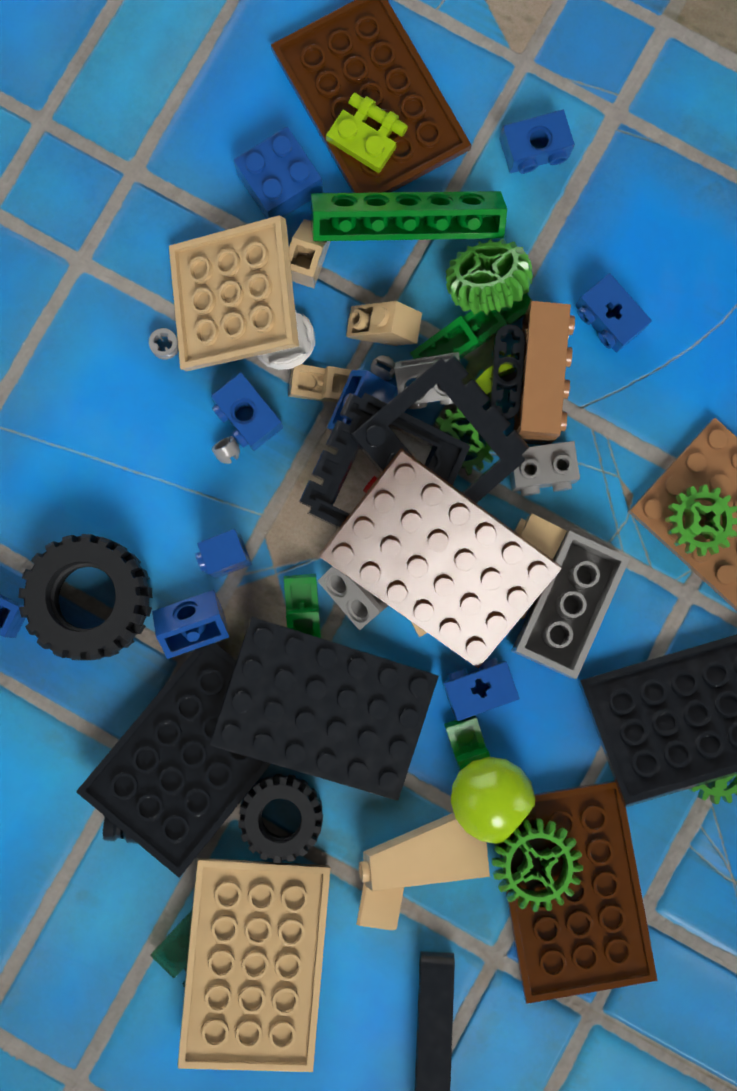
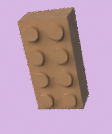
(544, 369)

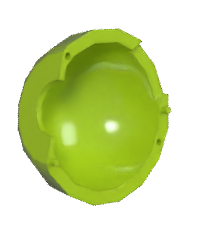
(491, 798)

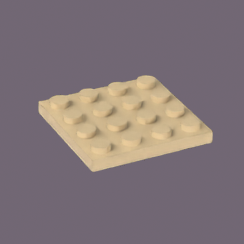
(233, 294)

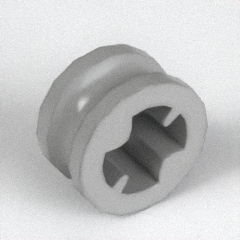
(158, 334)

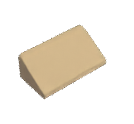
(380, 908)

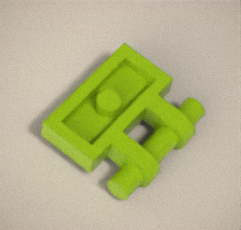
(362, 141)

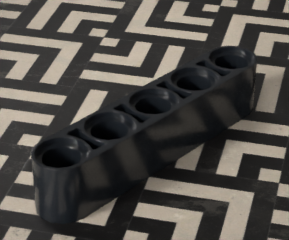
(434, 1021)

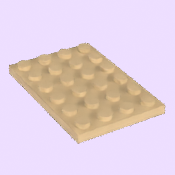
(254, 966)

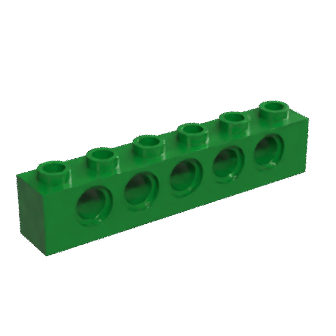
(408, 216)

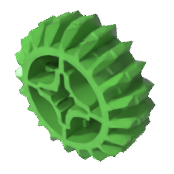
(489, 276)
(552, 889)

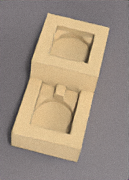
(317, 382)

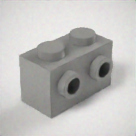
(546, 467)

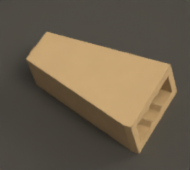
(425, 856)

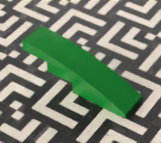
(471, 331)
(302, 603)

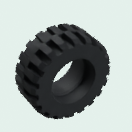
(43, 591)

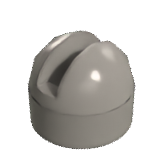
(380, 372)
(226, 449)

